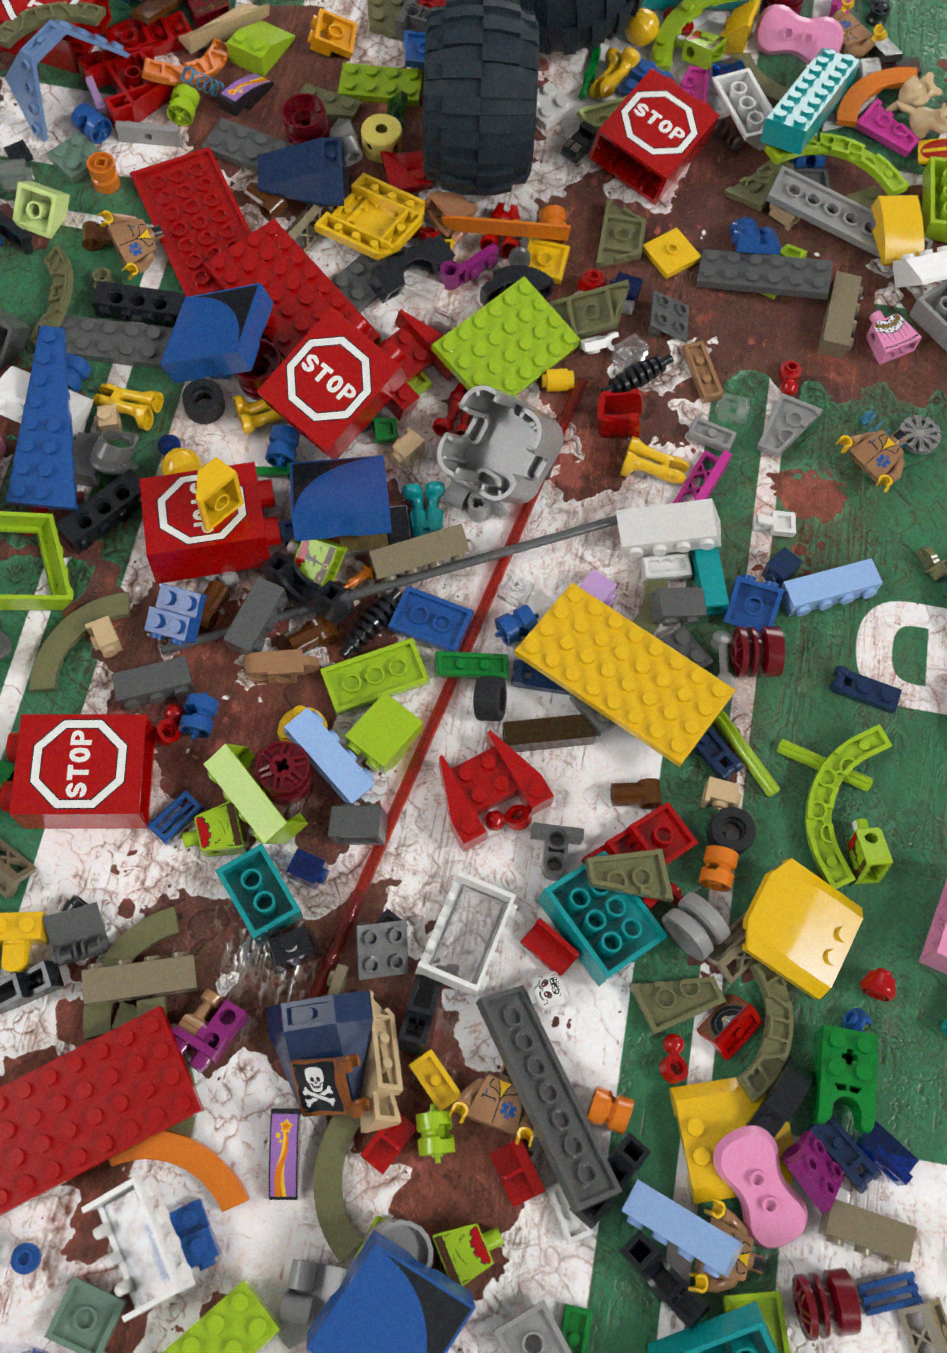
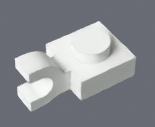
(594, 344)
(779, 523)

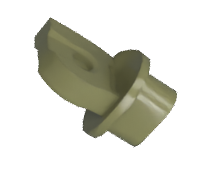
(932, 563)

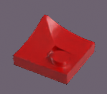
(405, 171)

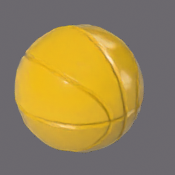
(642, 28)
(180, 460)

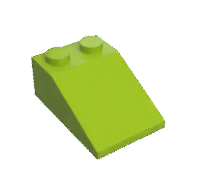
(258, 46)

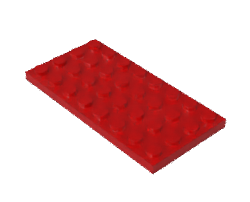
(194, 212)
(289, 277)
(91, 1107)

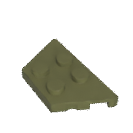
(383, 15)
(620, 236)
(593, 309)

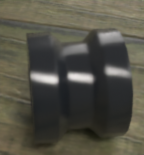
(878, 13)

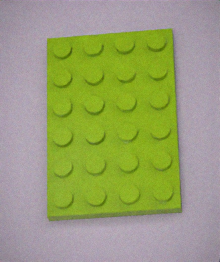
(507, 341)

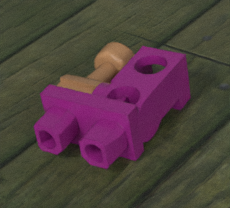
(210, 1038)

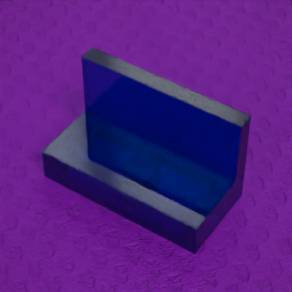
(888, 1154)

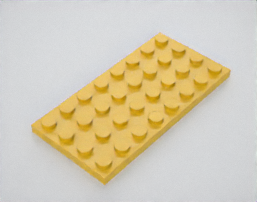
(625, 673)

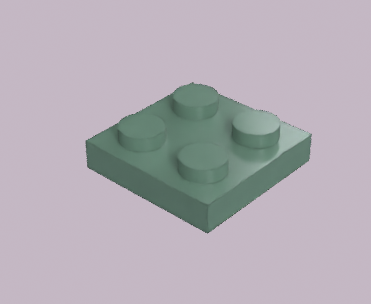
(72, 156)
(85, 1317)

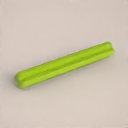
(746, 754)
(815, 761)

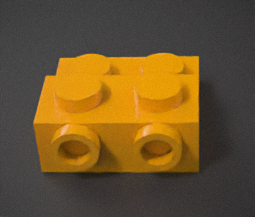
(332, 34)

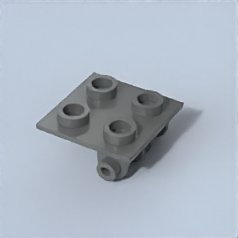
(668, 317)
(76, 934)
(382, 949)

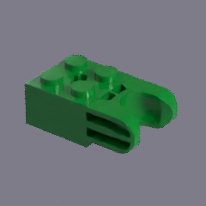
(842, 1082)

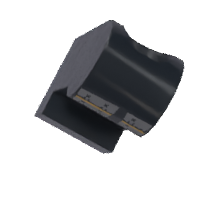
(580, 143)

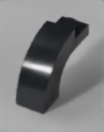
(508, 275)
(783, 1097)
(625, 1162)
(663, 1280)

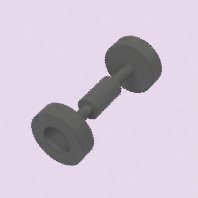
(520, 254)

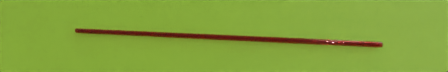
(431, 727)

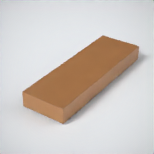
(702, 372)

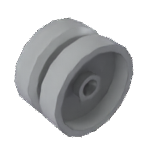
(696, 926)
(408, 1236)

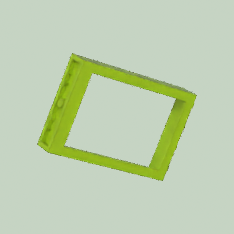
(52, 557)

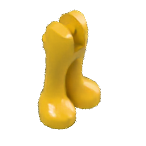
(618, 67)
(149, 402)
(247, 413)
(669, 469)

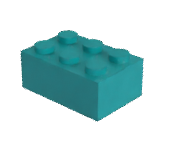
(259, 893)

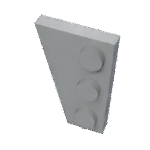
(786, 424)

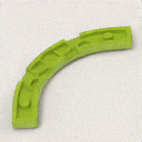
(672, 26)
(851, 151)
(822, 799)

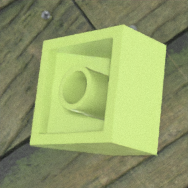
(39, 208)

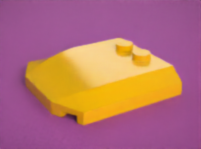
(374, 218)
(801, 927)
(704, 1117)

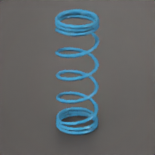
(212, 89)
(864, 419)

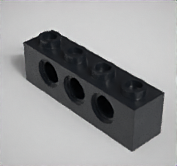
(137, 303)
(91, 512)

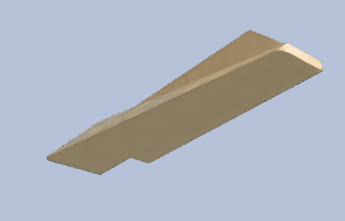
(224, 26)
(382, 1072)

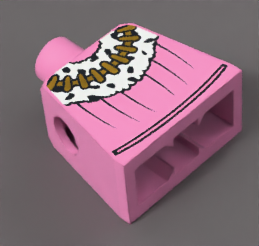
(891, 337)

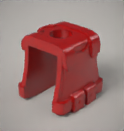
(628, 407)

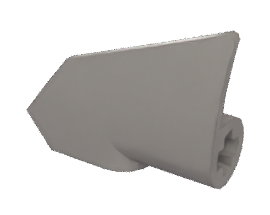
(351, 148)
(464, 495)
(306, 1294)

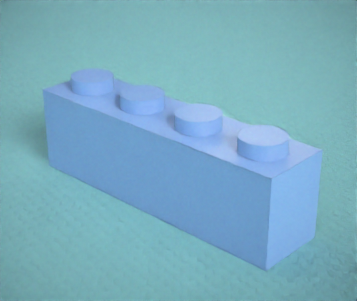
(830, 588)
(329, 757)
(683, 1228)

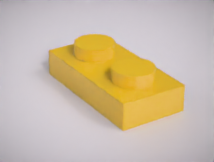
(435, 1080)

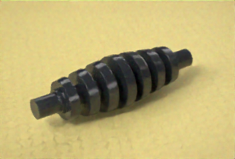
(638, 374)
(370, 623)

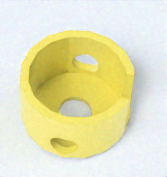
(382, 134)

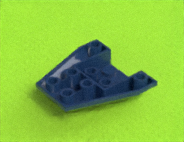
(305, 172)
(323, 1029)

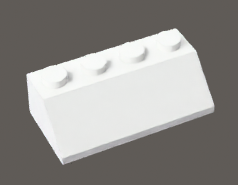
(745, 104)
(921, 269)
(13, 396)
(669, 528)

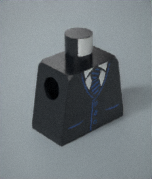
(292, 949)

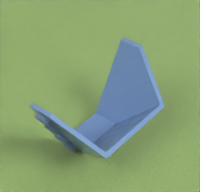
(23, 72)

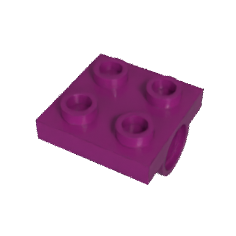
(814, 1170)

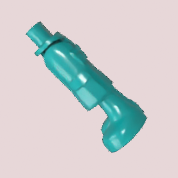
(425, 521)

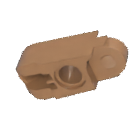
(278, 666)

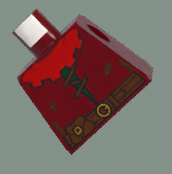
(206, 10)

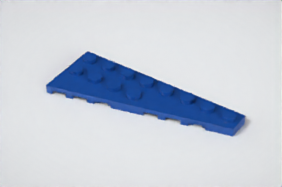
(44, 449)

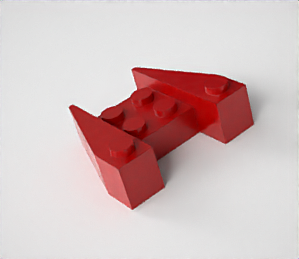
(136, 96)
(414, 341)
(486, 783)

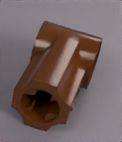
(268, 204)
(94, 236)
(216, 595)
(318, 633)
(644, 793)

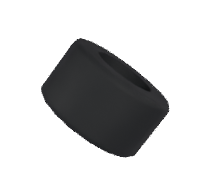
(200, 390)
(490, 698)
(741, 820)

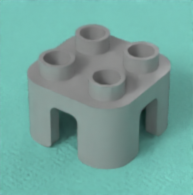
(504, 447)

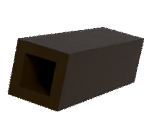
(548, 733)

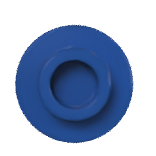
(856, 1019)
(26, 1258)

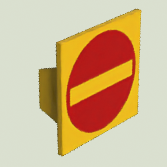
(930, 148)

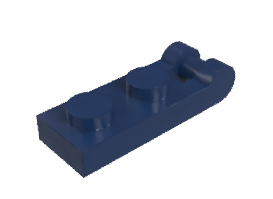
(537, 682)
(865, 690)
(713, 750)
(846, 1153)

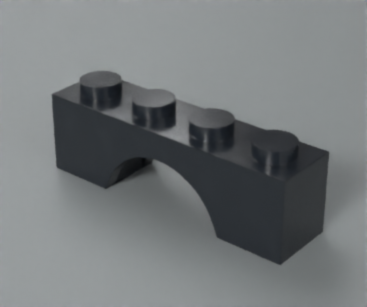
(389, 280)
(327, 601)

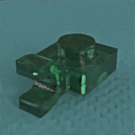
(397, 106)

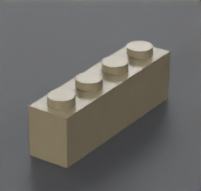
(840, 314)
(419, 551)
(138, 980)

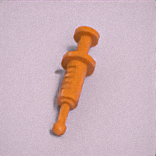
(365, 573)

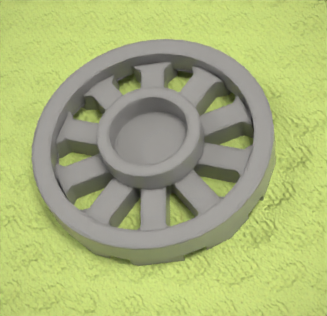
(920, 434)

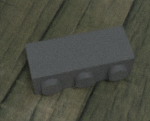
(256, 617)
(153, 683)

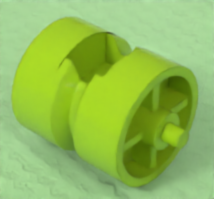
(183, 105)
(435, 1134)

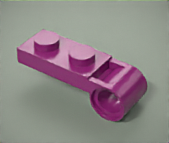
(455, 275)

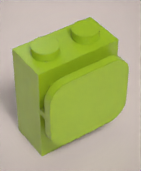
(384, 734)

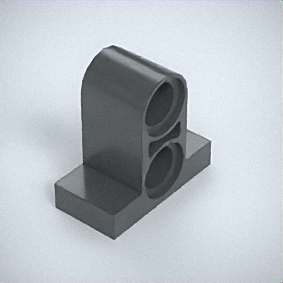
(411, 18)
(554, 853)

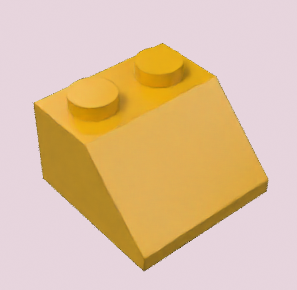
(740, 27)
(217, 493)

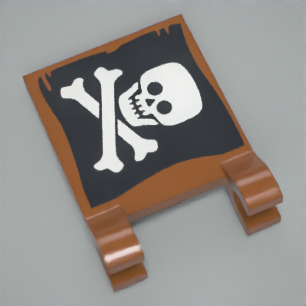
(324, 1086)

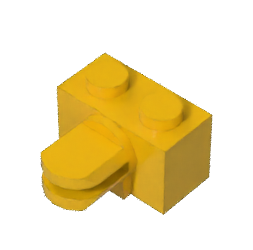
(18, 935)

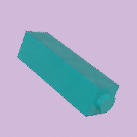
(709, 576)

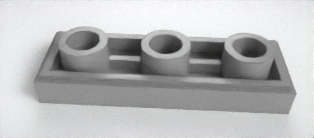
(148, 133)

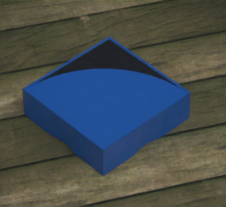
(217, 333)
(339, 498)
(391, 1306)

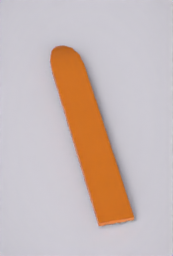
(507, 227)

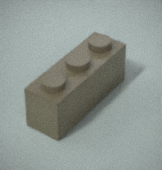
(868, 1232)

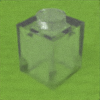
(13, 171)

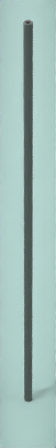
(420, 576)

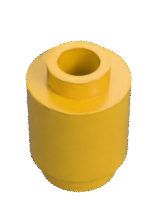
(557, 380)

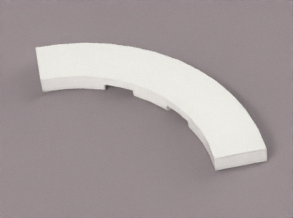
(866, 67)

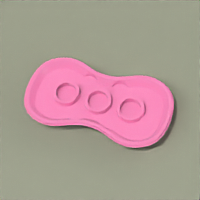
(785, 32)
(751, 1168)

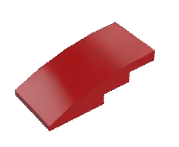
(160, 34)
(654, 831)

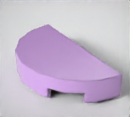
(95, 94)

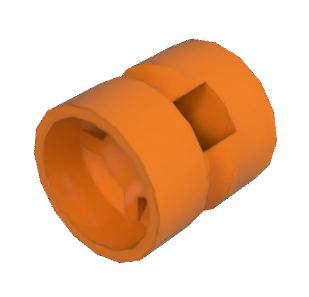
(103, 172)
(555, 215)
(718, 870)
(610, 1110)

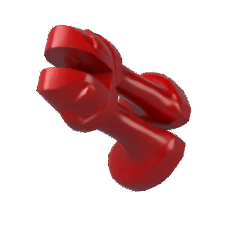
(508, 242)
(443, 425)

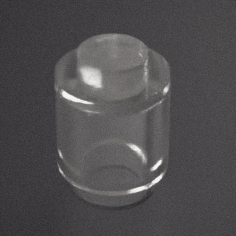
(439, 320)

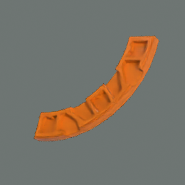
(209, 64)
(867, 88)
(196, 1159)

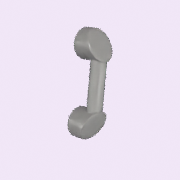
(721, 641)

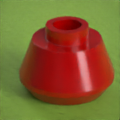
(591, 280)
(879, 985)

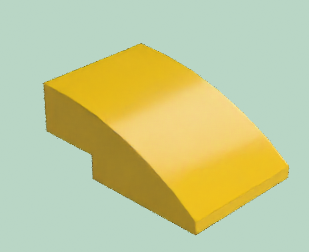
(897, 227)

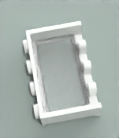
(467, 934)
(141, 1243)

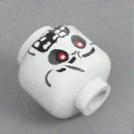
(548, 990)

